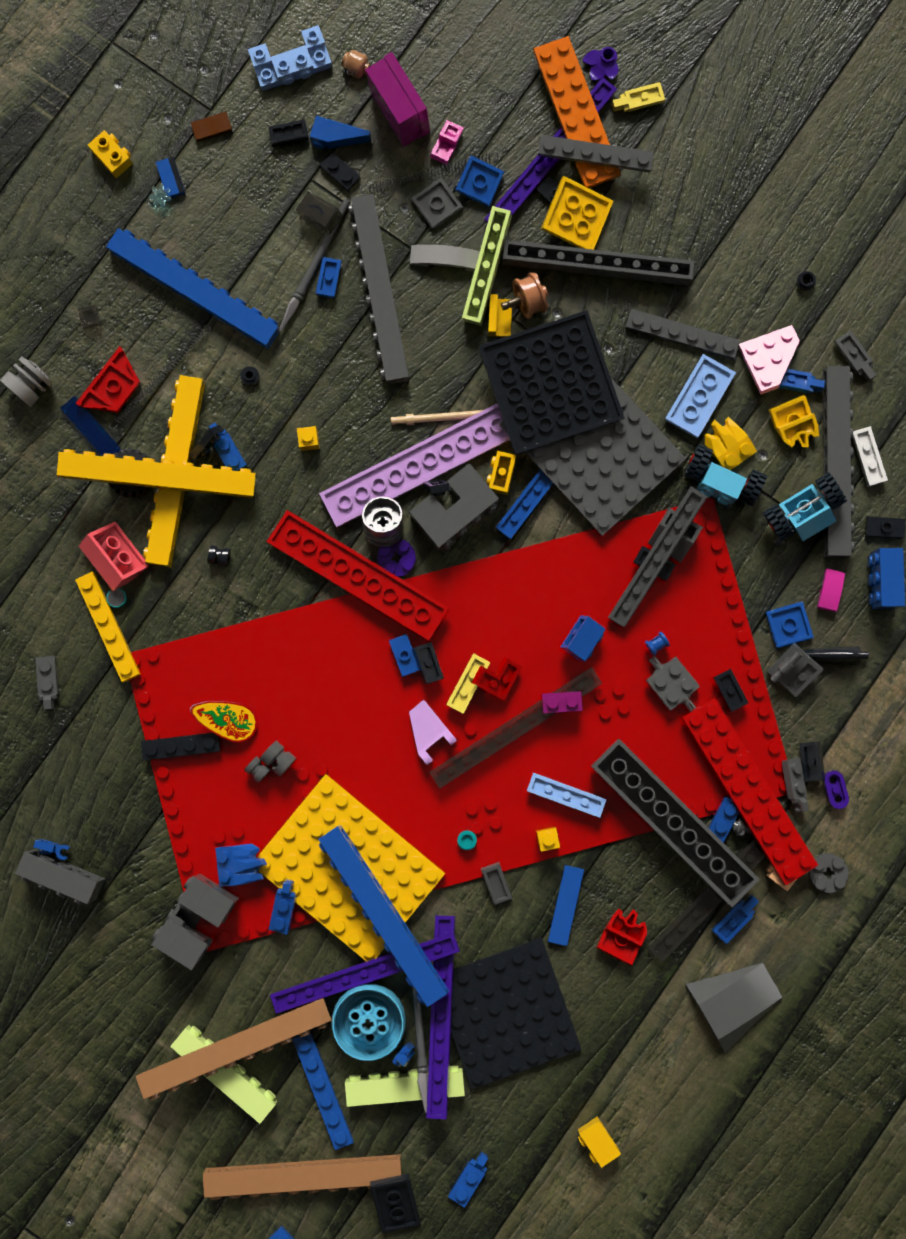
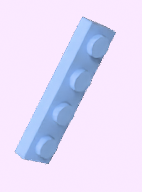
(566, 795)

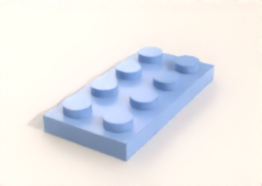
(700, 396)

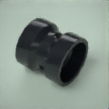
(219, 556)

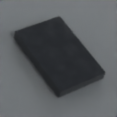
(395, 1203)

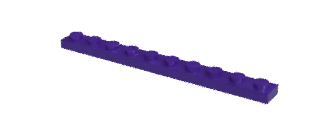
(541, 165)
(356, 975)
(441, 1030)

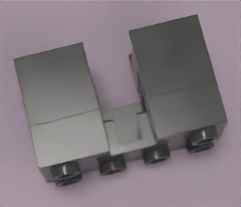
(473, 503)
(178, 935)

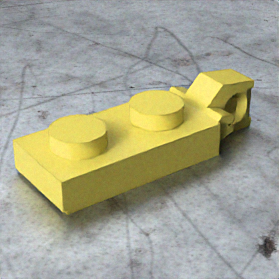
(639, 98)

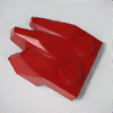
(622, 937)

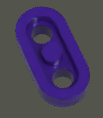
(835, 789)

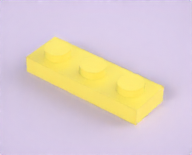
(465, 689)

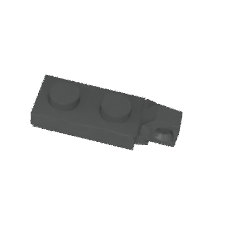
(855, 355)
(47, 680)
(795, 784)

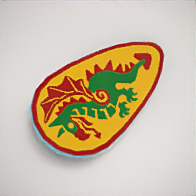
(226, 719)

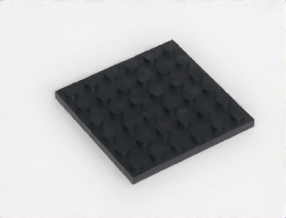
(551, 382)
(509, 1014)

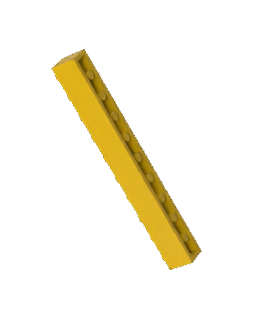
(178, 447)
(155, 474)

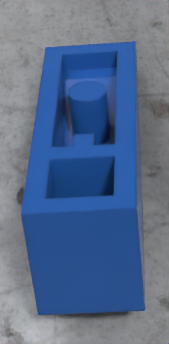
(335, 134)

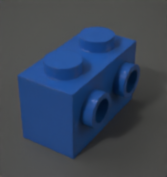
(583, 638)

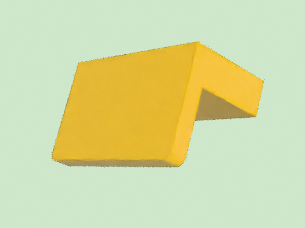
(498, 319)

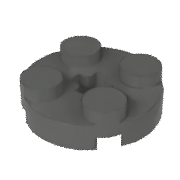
(836, 880)

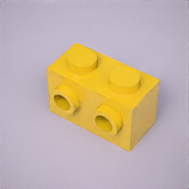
(114, 158)
(503, 468)
(599, 1142)

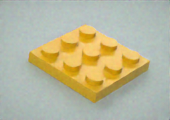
(577, 214)

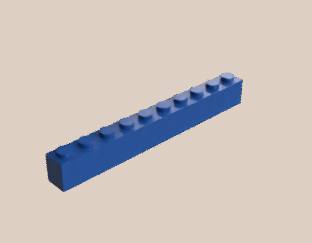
(192, 288)
(383, 915)

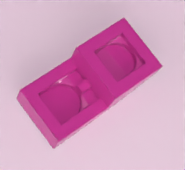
(447, 142)
(831, 590)

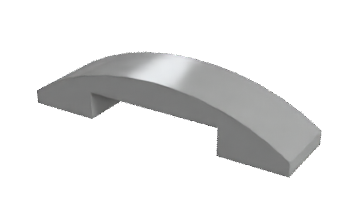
(444, 256)

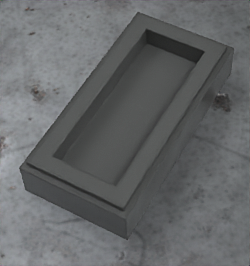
(496, 883)

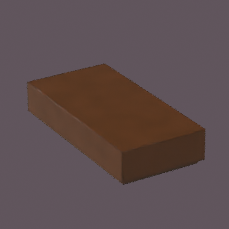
(211, 126)

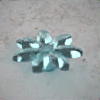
(160, 195)

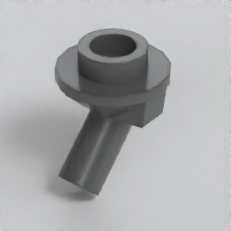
(741, 827)

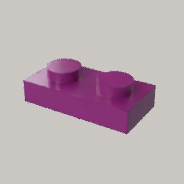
(562, 702)

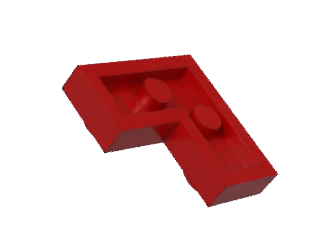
(499, 682)

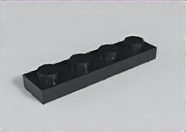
(180, 746)

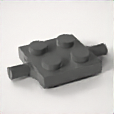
(672, 683)

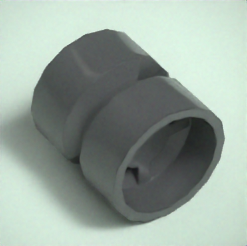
(278, 758)

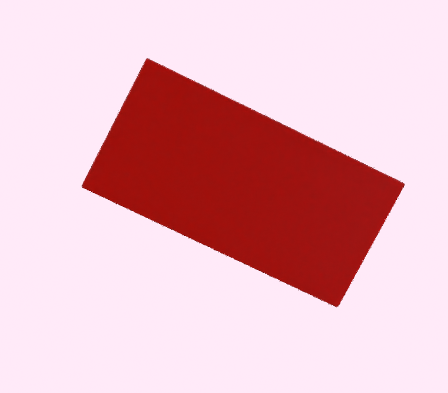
(340, 705)

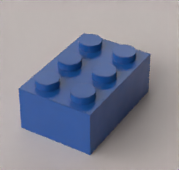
(886, 578)

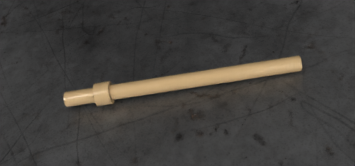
(410, 419)

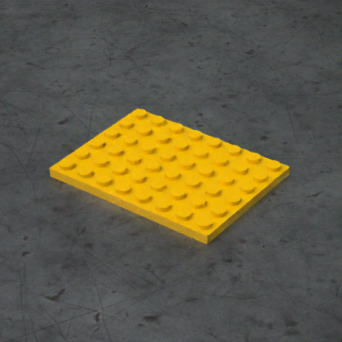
(395, 863)

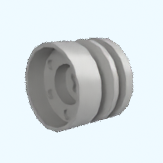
(26, 381)

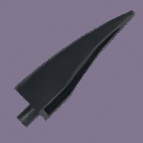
(837, 655)

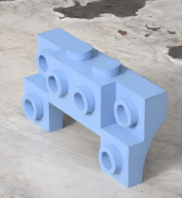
(291, 64)

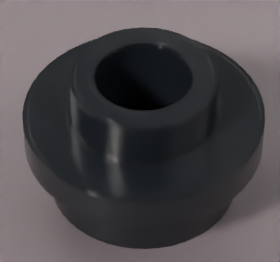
(806, 275)
(252, 381)

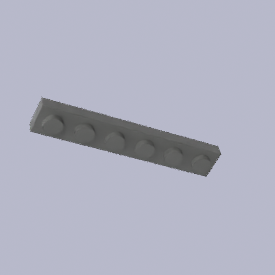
(595, 153)
(682, 334)

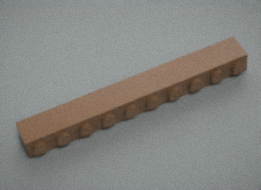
(233, 1048)
(298, 1176)

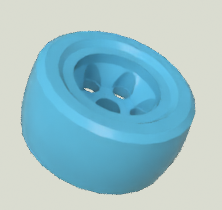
(357, 1044)

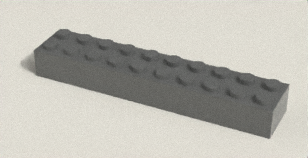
(675, 823)

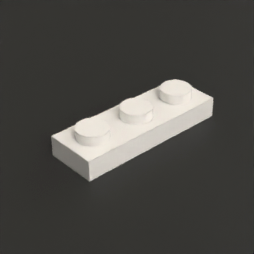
(869, 456)

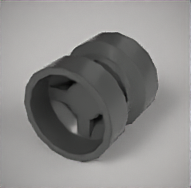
(257, 769)

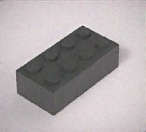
(59, 876)

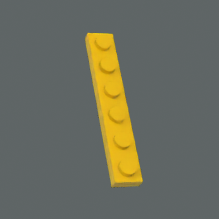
(108, 627)

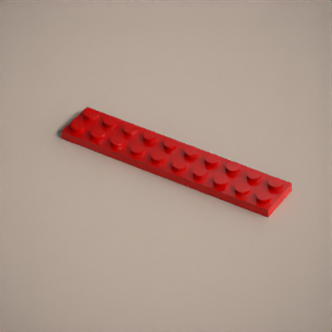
(358, 575)
(749, 791)

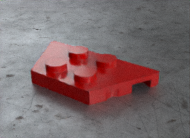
(111, 386)

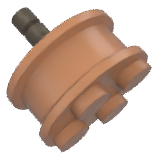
(528, 296)

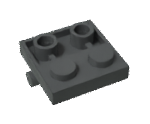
(794, 670)

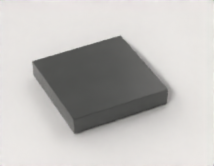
(437, 203)

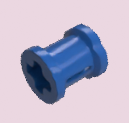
(657, 643)

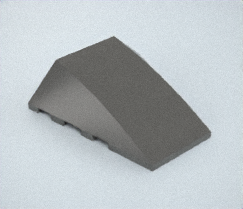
(735, 1001)

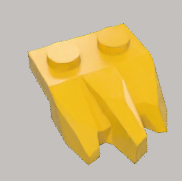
(795, 421)
(729, 444)

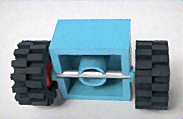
(722, 482)
(806, 510)

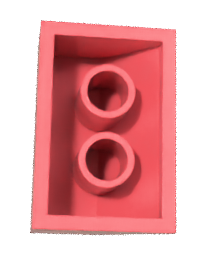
(113, 555)

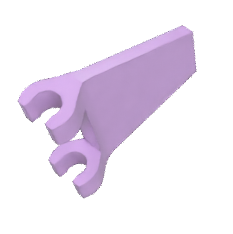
(428, 729)

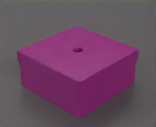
(398, 99)

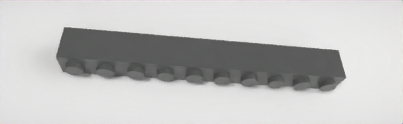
(598, 263)
(380, 289)
(838, 455)

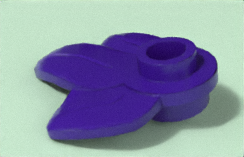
(600, 65)

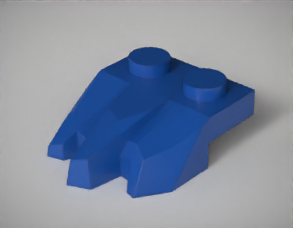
(238, 864)

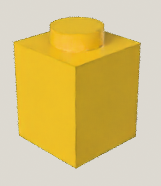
(308, 438)
(548, 839)

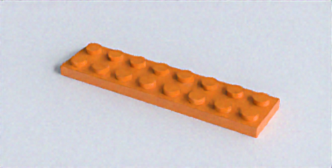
(573, 104)

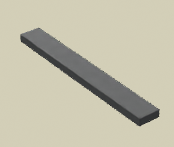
(657, 556)

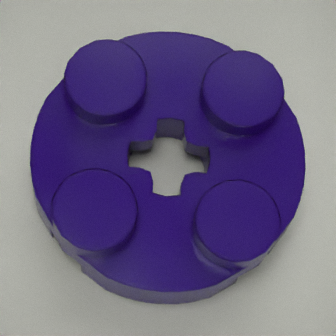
(406, 562)

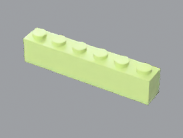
(487, 266)
(231, 1081)
(394, 1087)

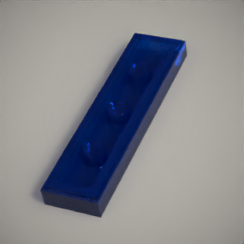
(90, 427)

